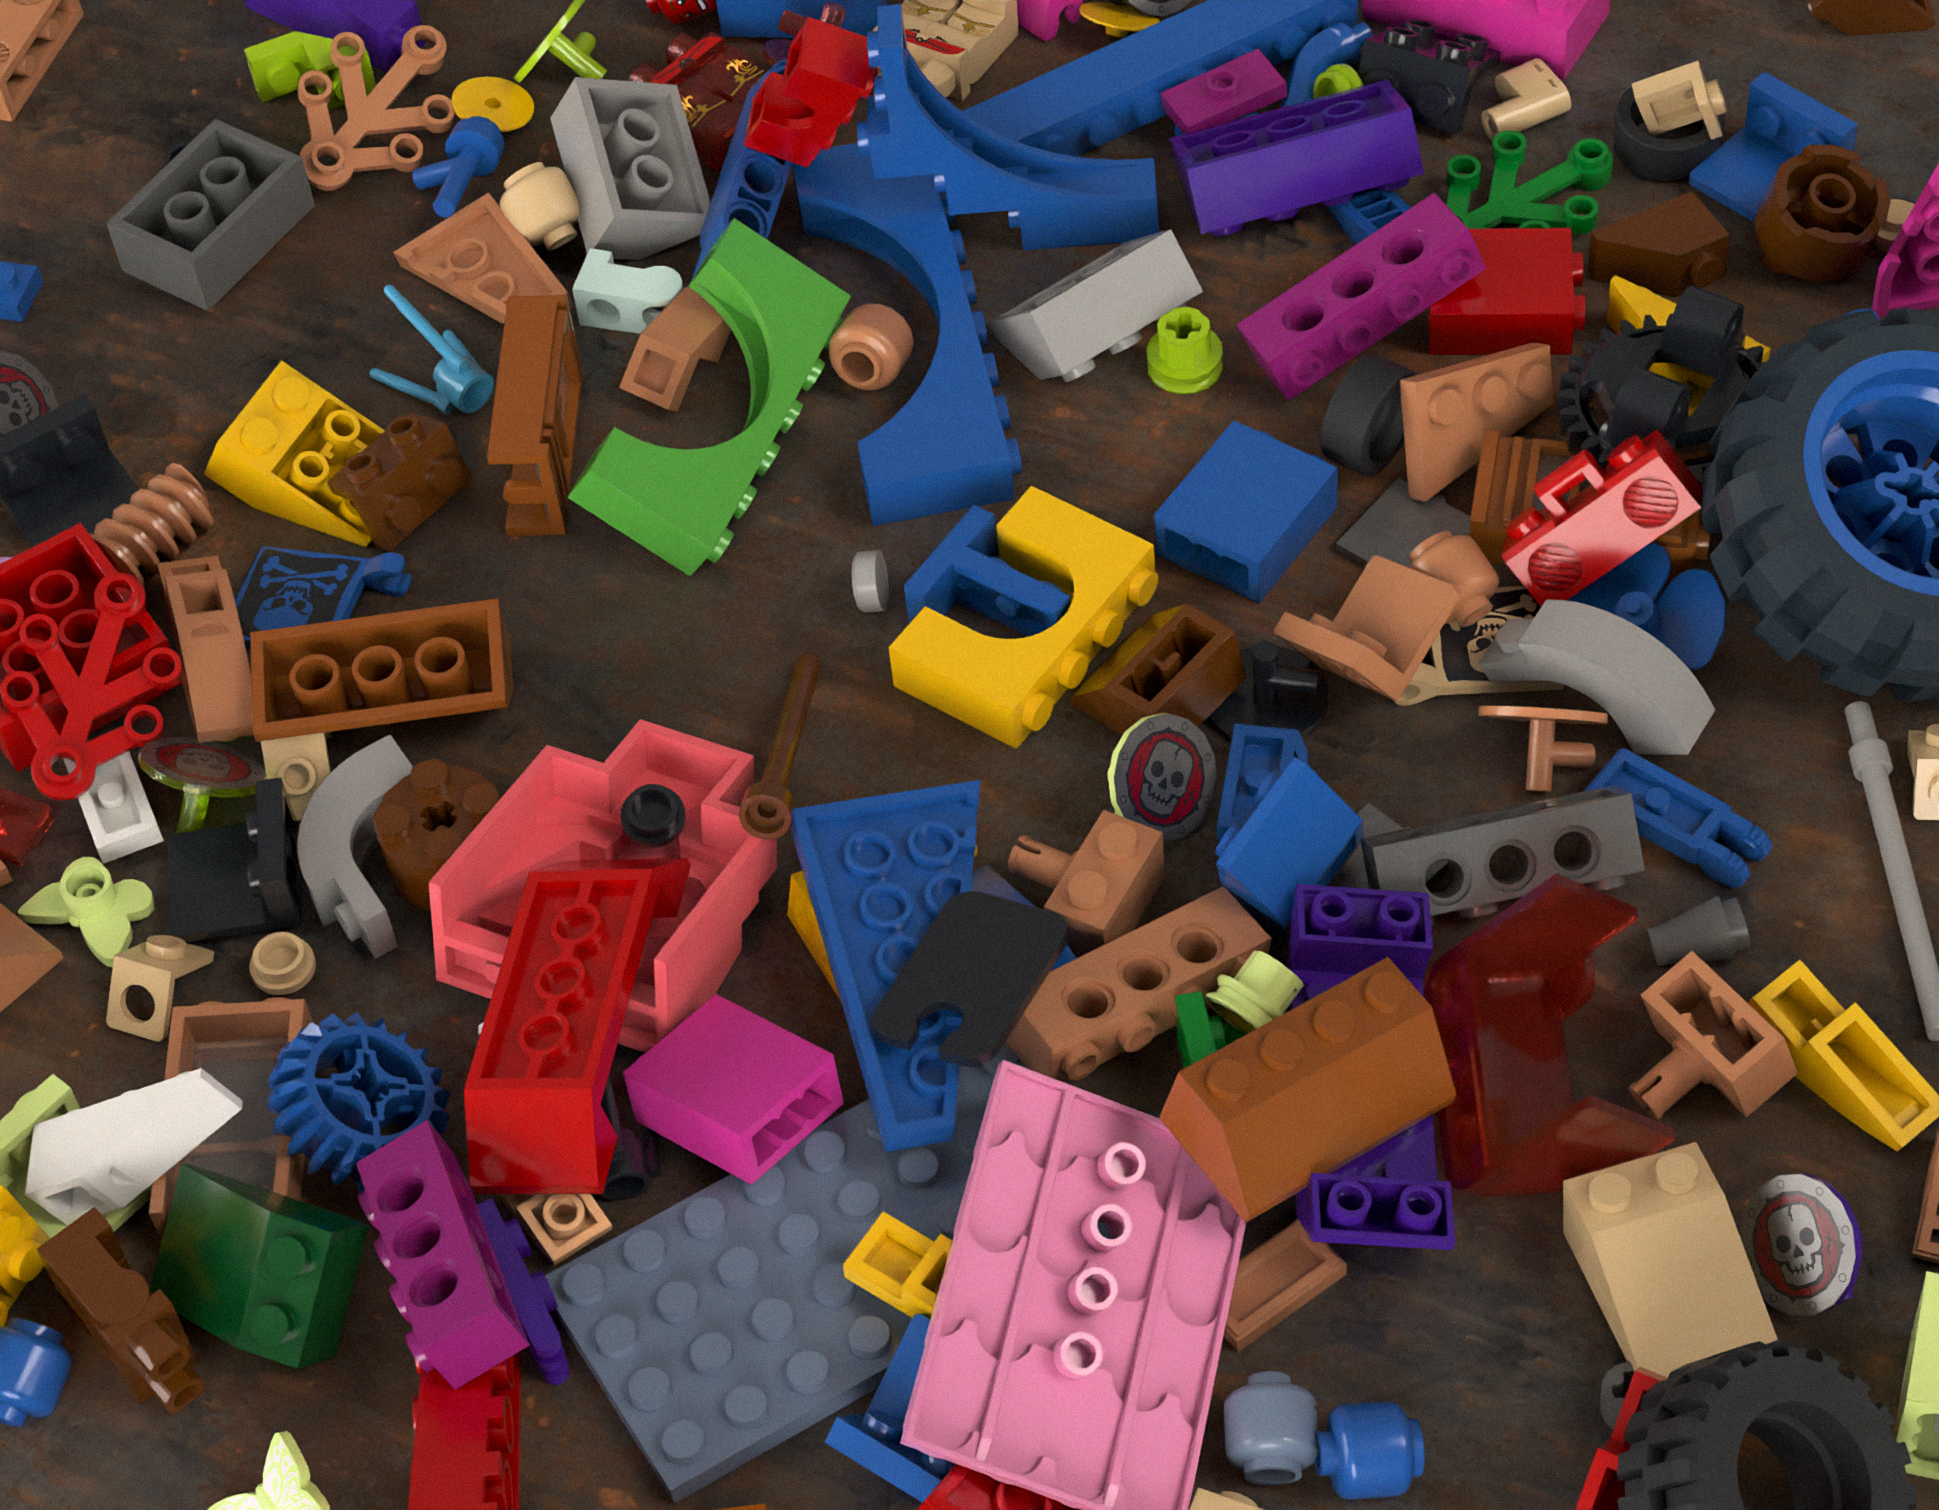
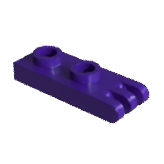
(530, 1294)

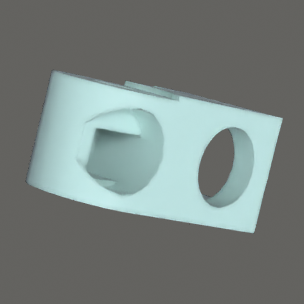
(622, 295)

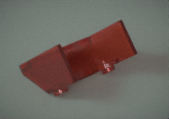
(1503, 1037)

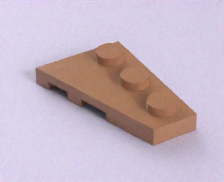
(1454, 404)

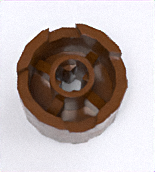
(1820, 215)
(427, 821)

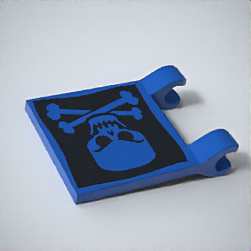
(311, 587)

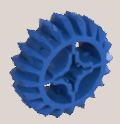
(342, 1116)

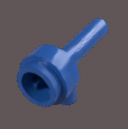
(471, 151)

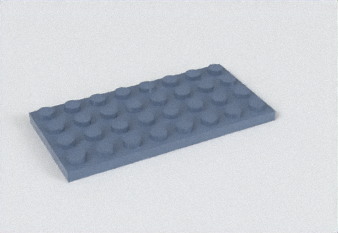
(734, 1305)

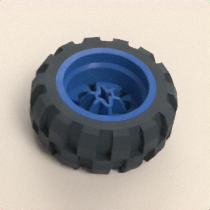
(1803, 543)

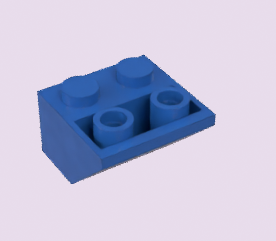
(1291, 838)

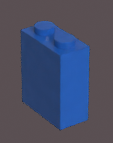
(1246, 511)

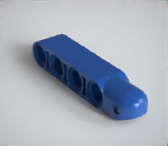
(733, 195)

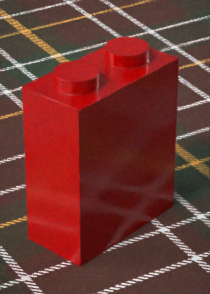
(1516, 299)

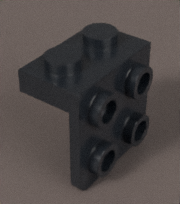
(1428, 70)

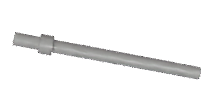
(1872, 766)

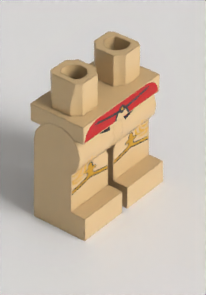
(957, 39)

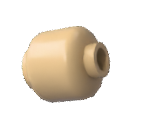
(541, 205)

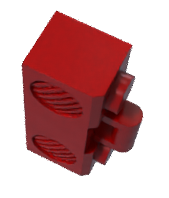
(1622, 511)

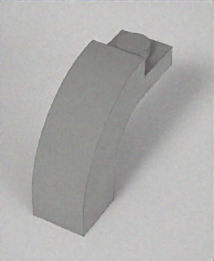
(1611, 662)
(341, 835)

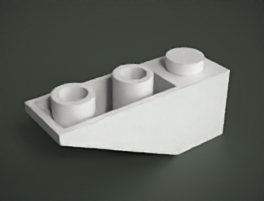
(123, 1144)

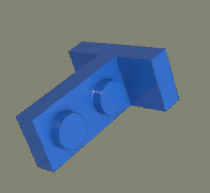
(970, 573)

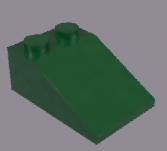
(258, 1267)

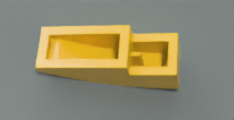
(1847, 1058)

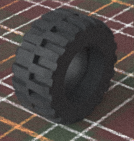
(1793, 1400)

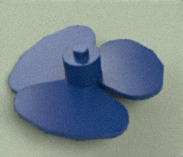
(1685, 617)

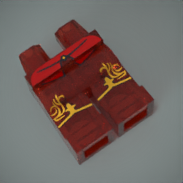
(711, 87)

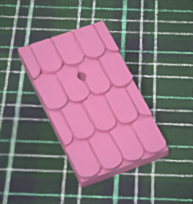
(1067, 1350)

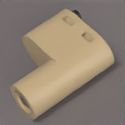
(1528, 96)

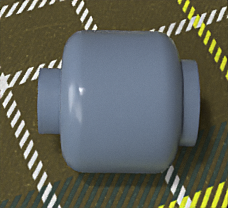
(1270, 1429)

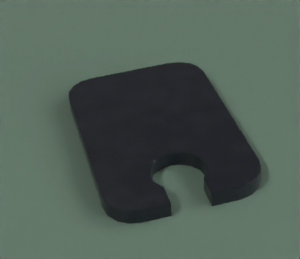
(976, 960)

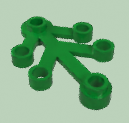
(1586, 168)

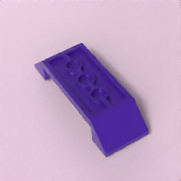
(1394, 1188)

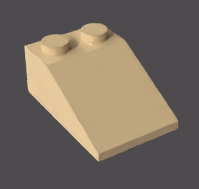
(1664, 1259)

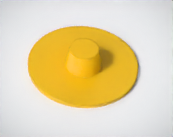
(1116, 18)
(494, 99)

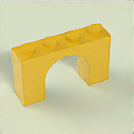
(1014, 683)

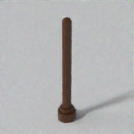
(768, 804)

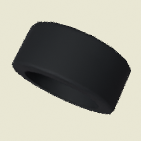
(1657, 157)
(1365, 416)

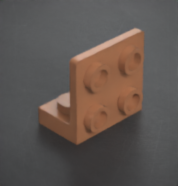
(1379, 629)

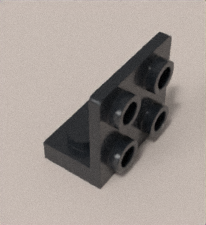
(61, 473)
(237, 874)

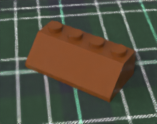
(380, 669)
(1311, 1089)

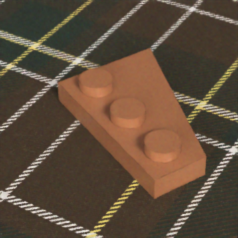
(480, 259)

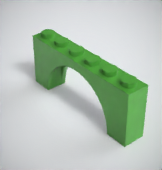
(686, 497)

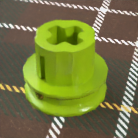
(1184, 353)

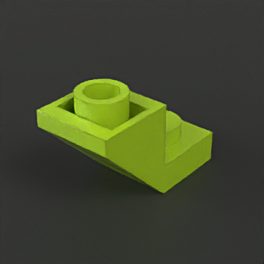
(283, 60)

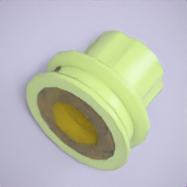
(1256, 993)

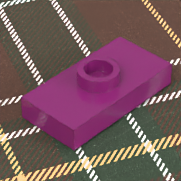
(1224, 93)

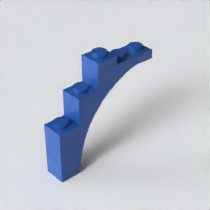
(1046, 194)

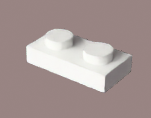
(118, 809)

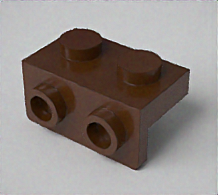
(402, 477)

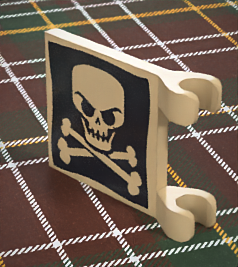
(1459, 649)

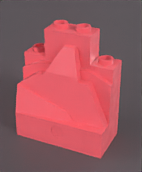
(571, 811)

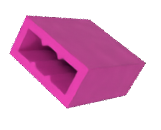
(733, 1088)

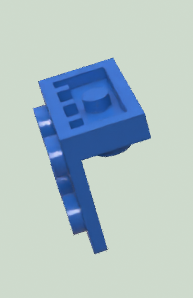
(1775, 129)
(876, 1435)

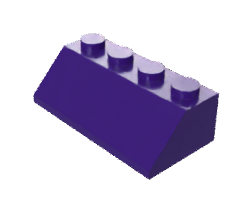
(1297, 157)

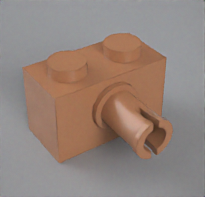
(1101, 885)
(1712, 1040)

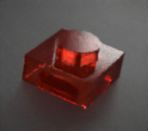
(21, 825)

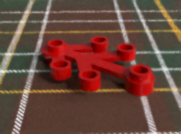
(88, 696)

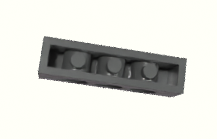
(1599, 816)

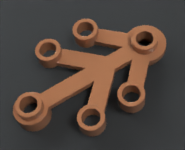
(370, 113)

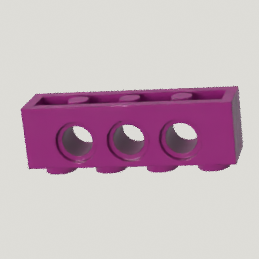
(1361, 296)
(440, 1257)

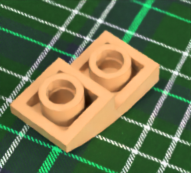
(558, 1221)

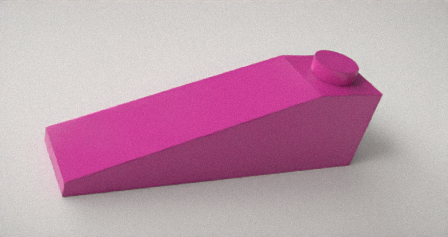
(1911, 266)

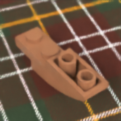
(209, 646)

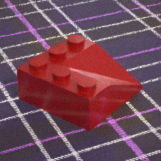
(61, 582)

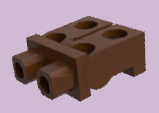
(120, 1313)

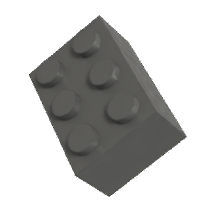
(211, 214)

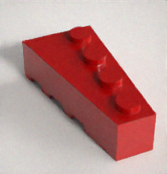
(468, 1441)

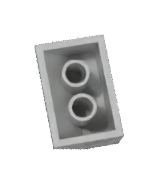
(630, 166)
(1097, 307)

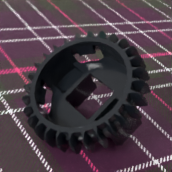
(1698, 335)

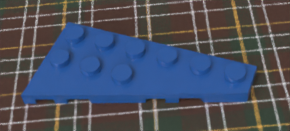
(876, 886)

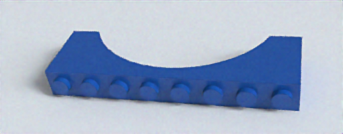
(949, 438)

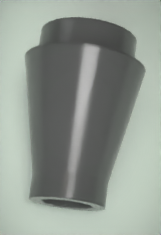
(1710, 930)

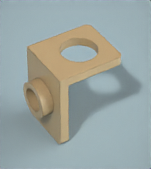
(301, 765)
(154, 967)

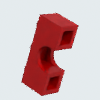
(819, 90)

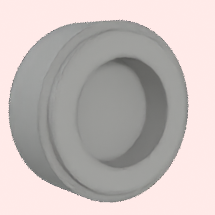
(870, 581)

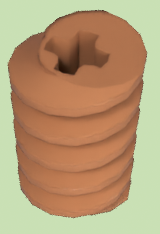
(153, 522)

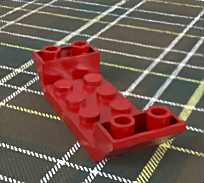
(557, 1024)

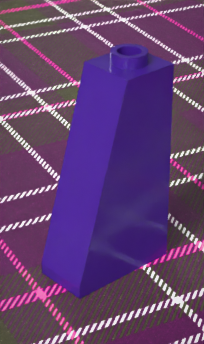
(376, 22)

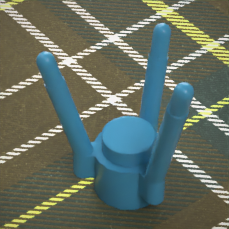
(457, 376)

